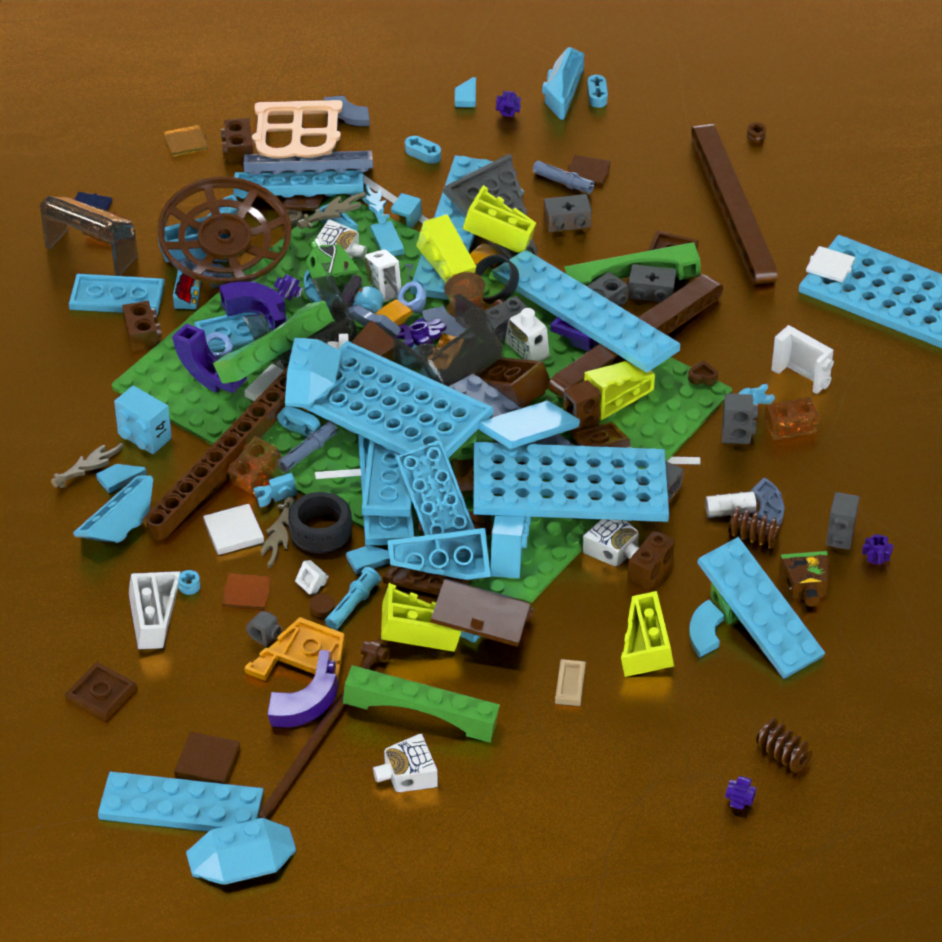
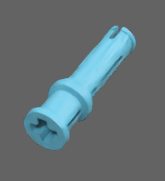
(358, 591)

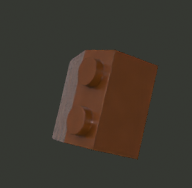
(517, 379)

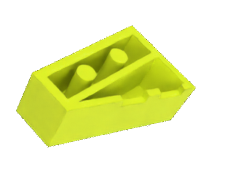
(499, 223)
(444, 248)
(620, 385)
(408, 622)
(646, 638)

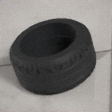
(320, 505)

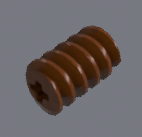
(754, 528)
(783, 746)

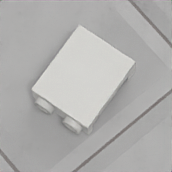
(803, 356)

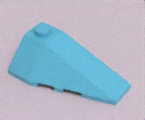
(447, 554)

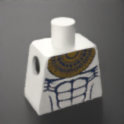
(348, 238)
(383, 267)
(528, 336)
(611, 541)
(408, 766)

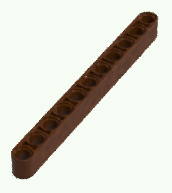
(734, 204)
(664, 317)
(216, 461)

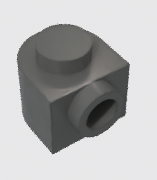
(264, 628)

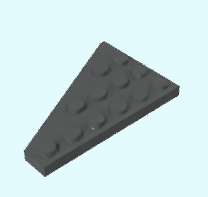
(500, 181)

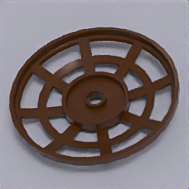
(224, 223)

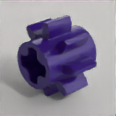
(508, 103)
(288, 287)
(877, 549)
(740, 792)

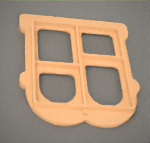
(297, 109)

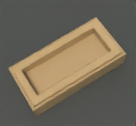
(570, 682)

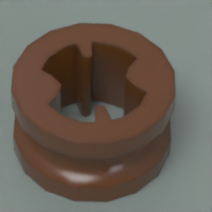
(756, 127)

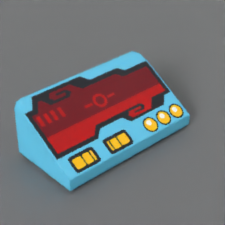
(186, 292)

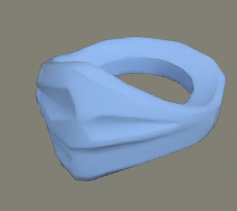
(419, 302)
(216, 335)

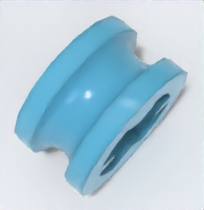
(192, 588)

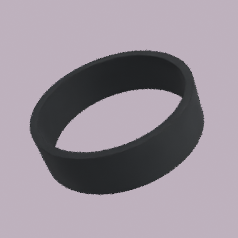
(513, 281)

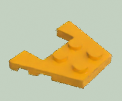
(300, 648)

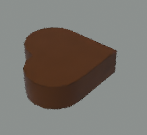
(703, 374)

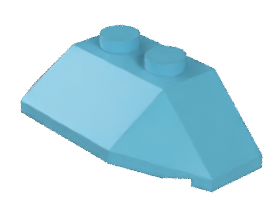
(563, 81)
(310, 371)
(120, 513)
(241, 851)

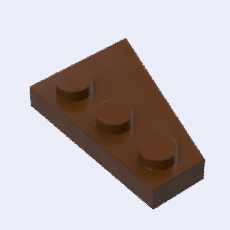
(418, 580)

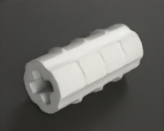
(726, 504)

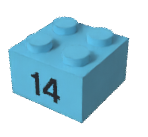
(143, 419)

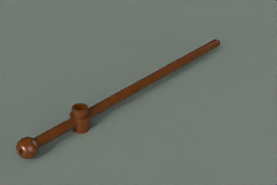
(373, 652)

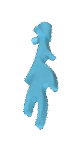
(375, 204)

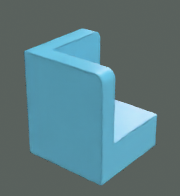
(408, 207)

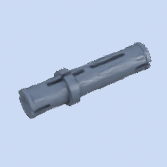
(572, 179)
(314, 441)

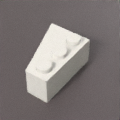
(152, 605)

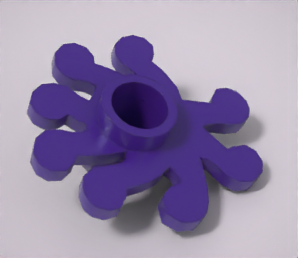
(421, 332)

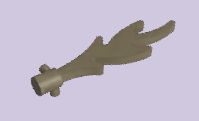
(332, 210)
(95, 460)
(278, 532)

